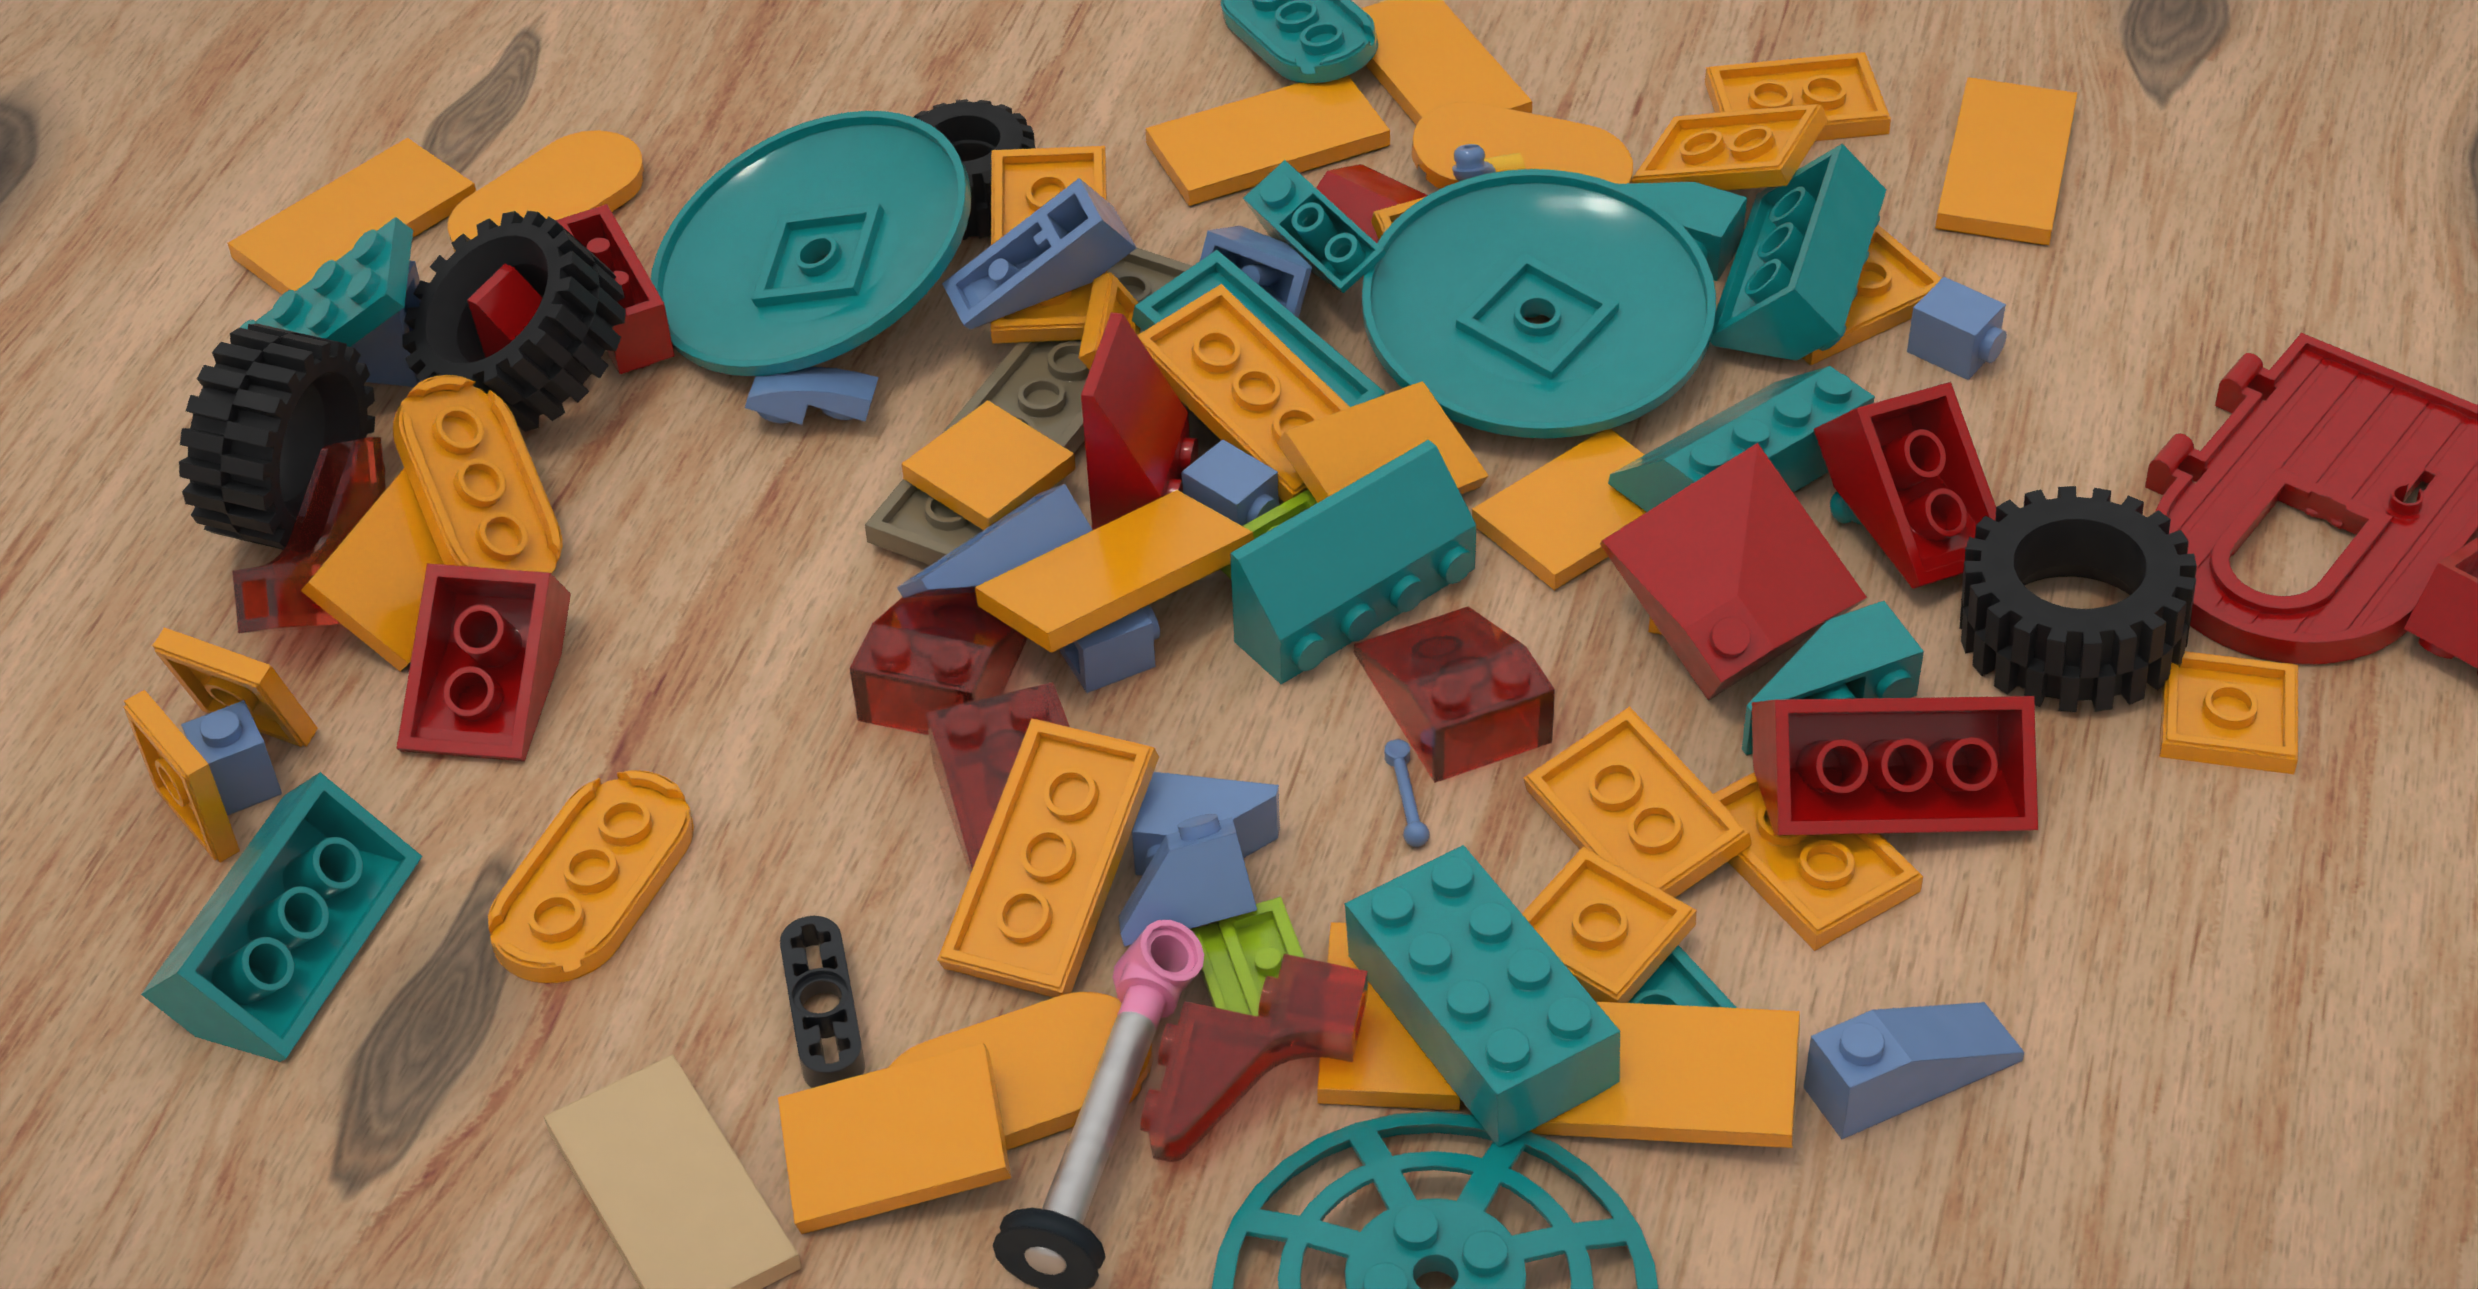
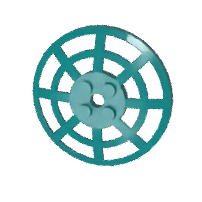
(1435, 1232)

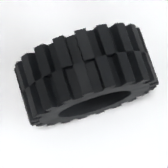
(558, 344)
(263, 427)
(2067, 649)

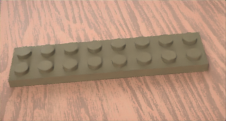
(1033, 383)

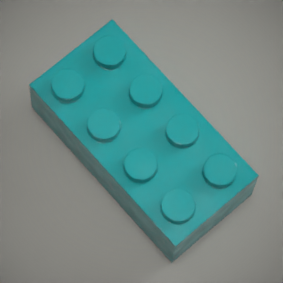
(1483, 995)

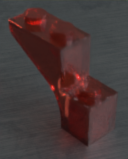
(340, 492)
(1223, 1053)

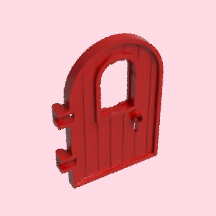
(2342, 448)

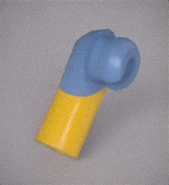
(1471, 162)

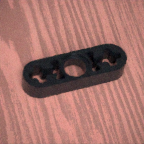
(806, 983)

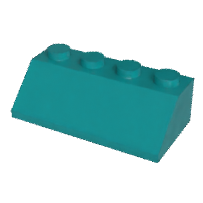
(1800, 260)
(1775, 418)
(1351, 563)
(284, 923)

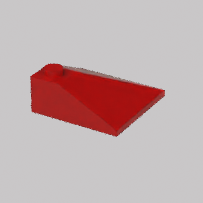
(1732, 571)

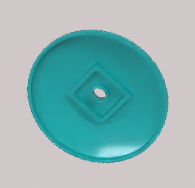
(750, 248)
(1597, 259)

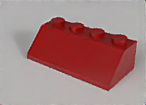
(1896, 764)

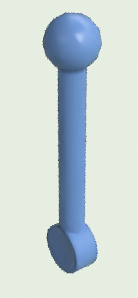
(1398, 755)

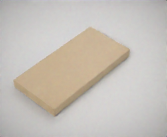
(670, 1185)

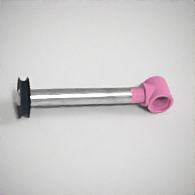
(1051, 1243)

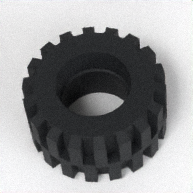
(974, 133)

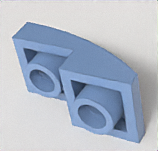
(836, 391)

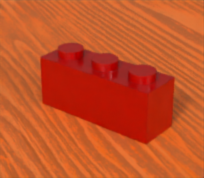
(646, 327)

